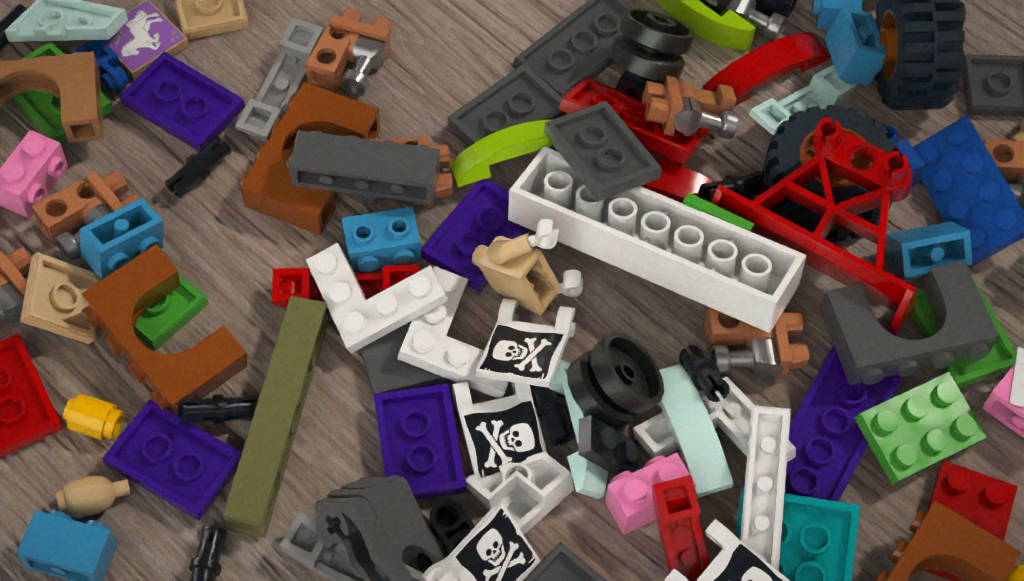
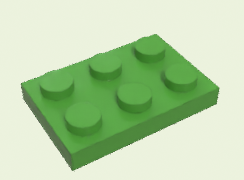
(44, 107)
(966, 372)
(920, 428)

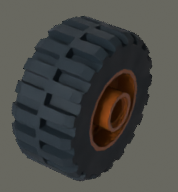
(921, 52)
(794, 147)

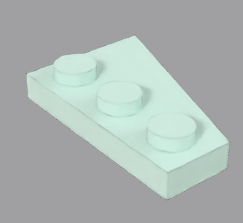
(66, 21)

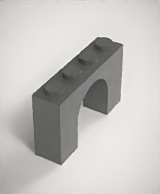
(873, 353)

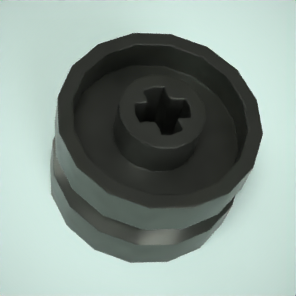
(652, 44)
(615, 380)

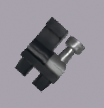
(763, 14)

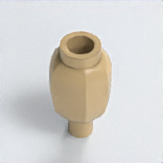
(90, 495)

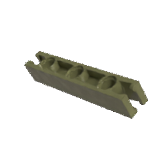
(276, 418)

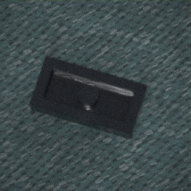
(606, 446)

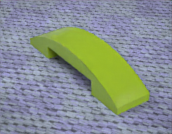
(727, 31)
(502, 145)

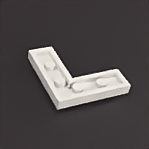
(363, 319)
(433, 351)
(729, 414)

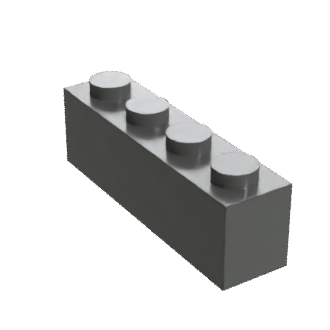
(365, 166)

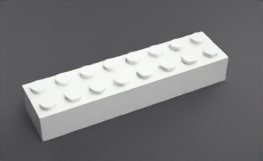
(661, 242)

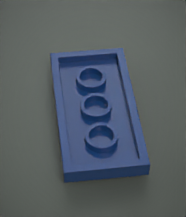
(971, 188)

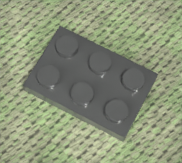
(509, 102)
(602, 151)

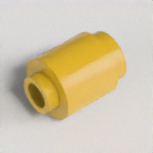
(93, 417)

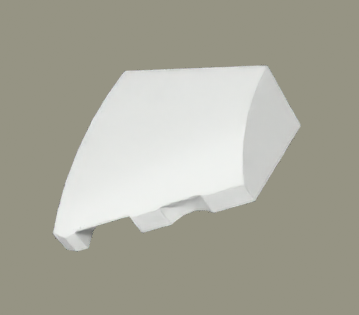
(524, 488)

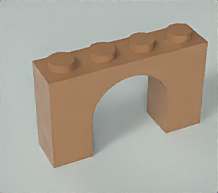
(70, 78)

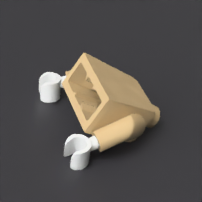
(521, 270)

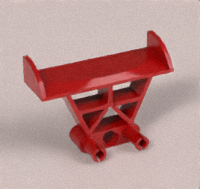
(886, 179)

